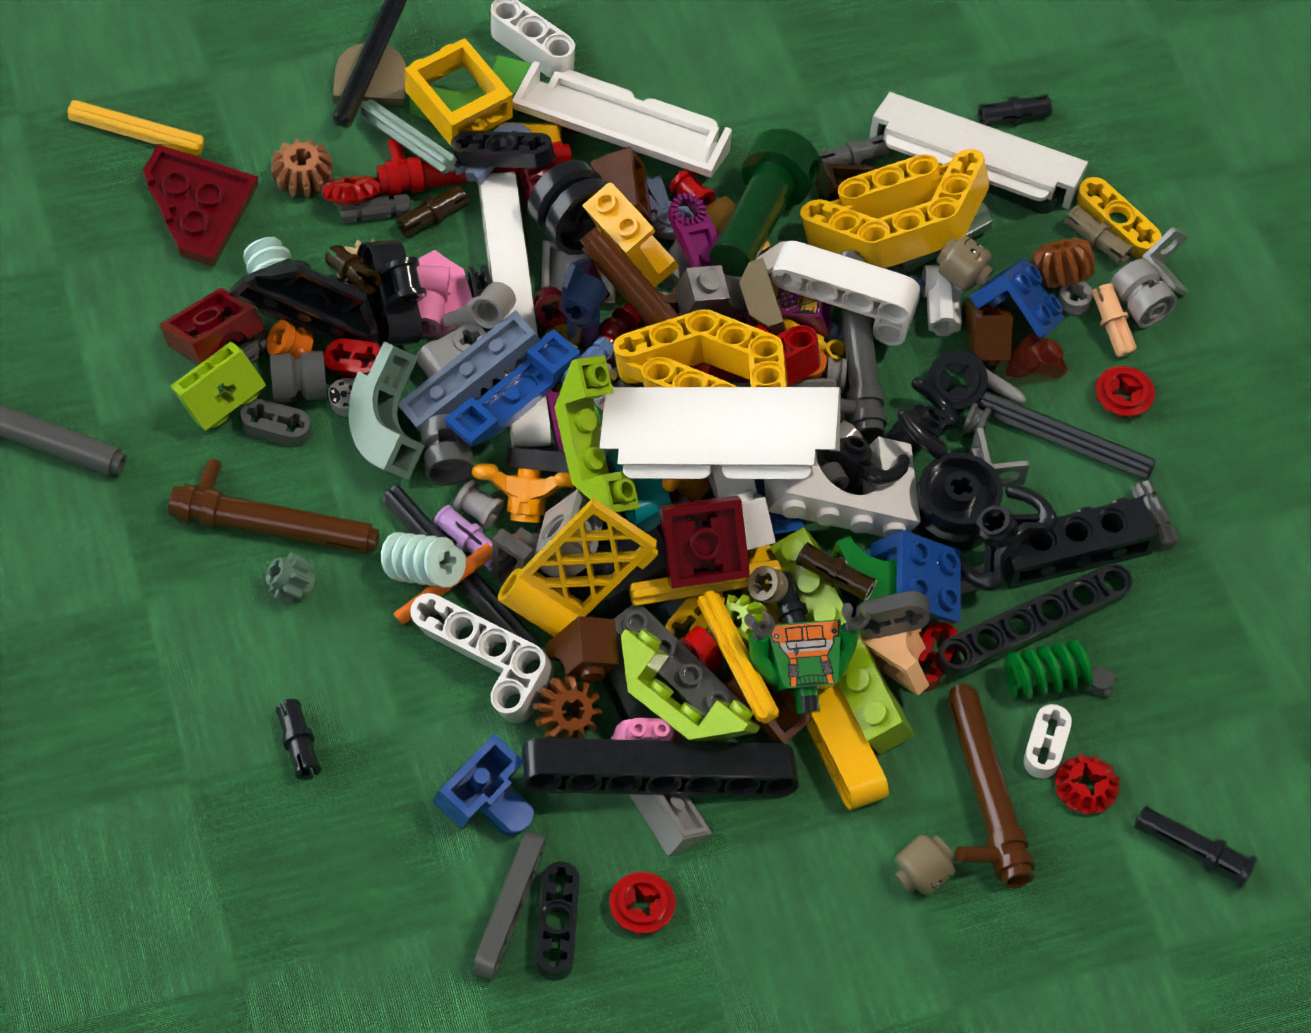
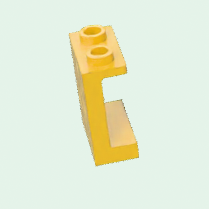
(631, 232)

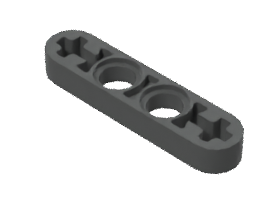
(509, 905)

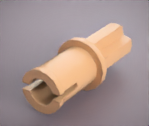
(1114, 320)

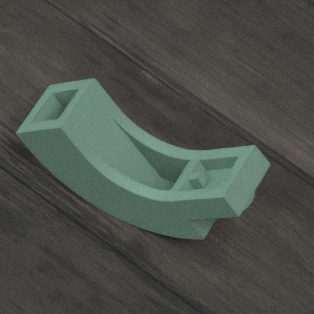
(374, 413)

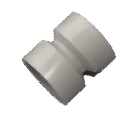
(1143, 294)

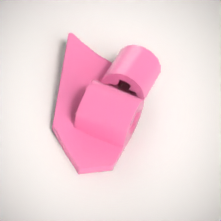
(445, 290)

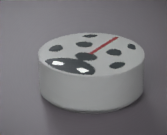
(339, 396)

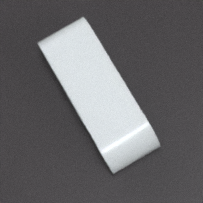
(531, 37)

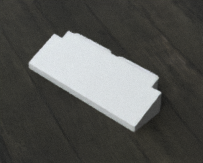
(621, 119)
(1009, 160)
(741, 428)

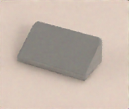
(672, 820)

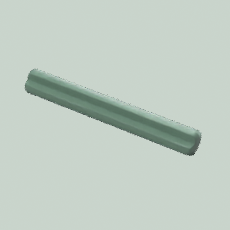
(407, 136)

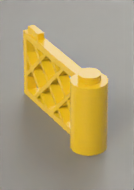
(548, 600)

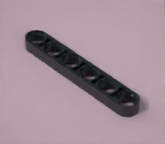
(1037, 623)

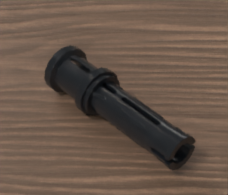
(1213, 854)

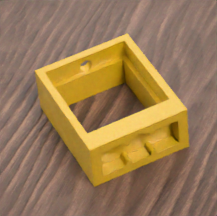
(475, 116)

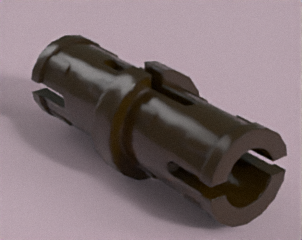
(432, 210)
(353, 269)
(836, 571)

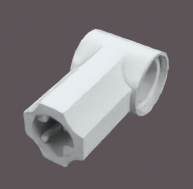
(942, 302)

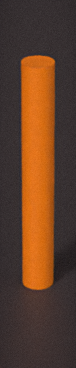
(473, 562)

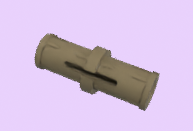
(1099, 235)

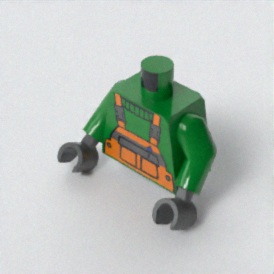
(804, 654)

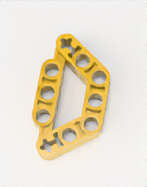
(900, 209)
(666, 350)

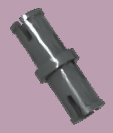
(856, 152)

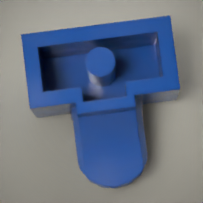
(485, 788)

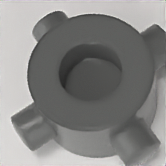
(1102, 682)

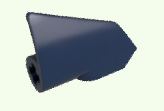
(580, 302)

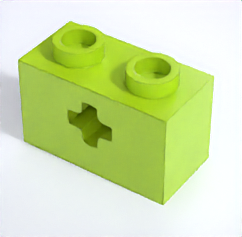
(199, 387)

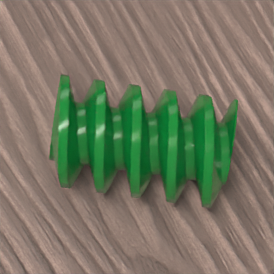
(1048, 667)

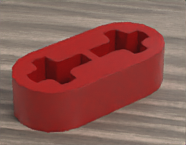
(358, 351)
(933, 633)
(704, 648)

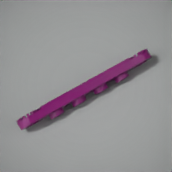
(696, 238)

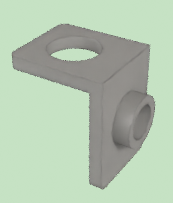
(1157, 257)
(980, 449)

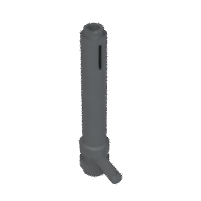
(864, 397)
(61, 442)

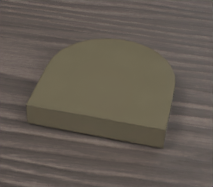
(388, 80)

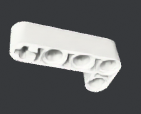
(851, 286)
(479, 648)

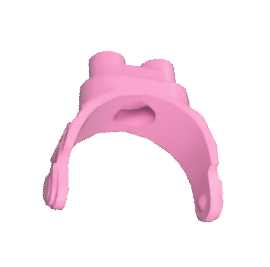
(646, 730)

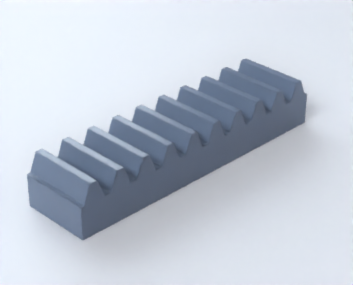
(471, 370)

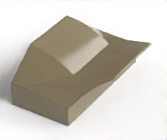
(761, 297)

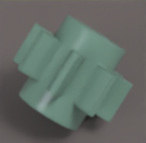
(290, 578)

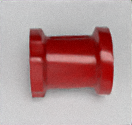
(687, 183)

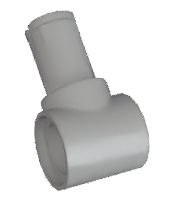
(481, 309)

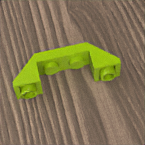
(580, 435)
(643, 661)

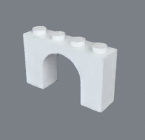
(876, 512)

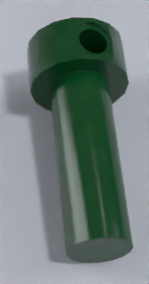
(776, 176)

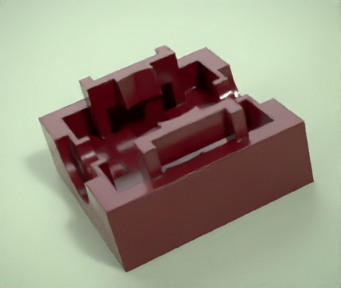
(208, 321)
(696, 548)

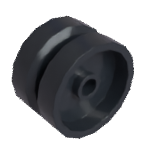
(558, 203)
(953, 496)

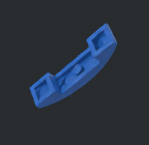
(516, 392)

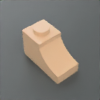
(898, 658)

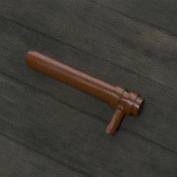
(626, 277)
(213, 508)
(1005, 839)

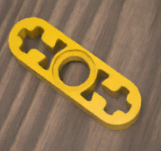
(1115, 203)

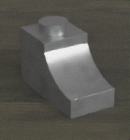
(710, 290)
(512, 552)

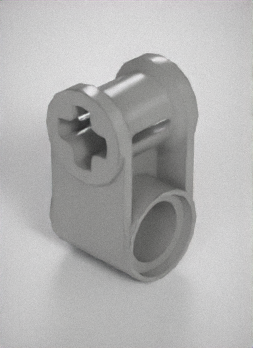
(442, 351)

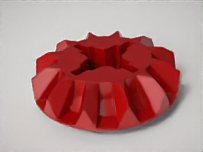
(351, 189)
(1132, 382)
(1076, 795)
(649, 888)

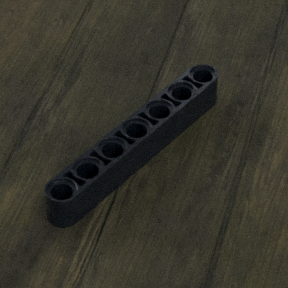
(659, 767)

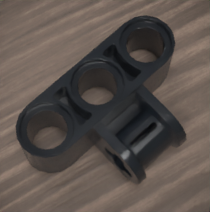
(398, 296)

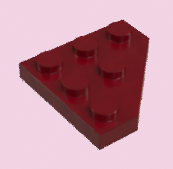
(198, 201)

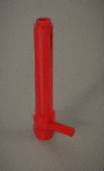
(415, 174)

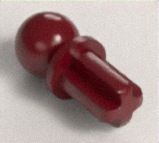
(622, 321)

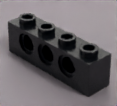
(1133, 538)

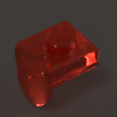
(1036, 356)

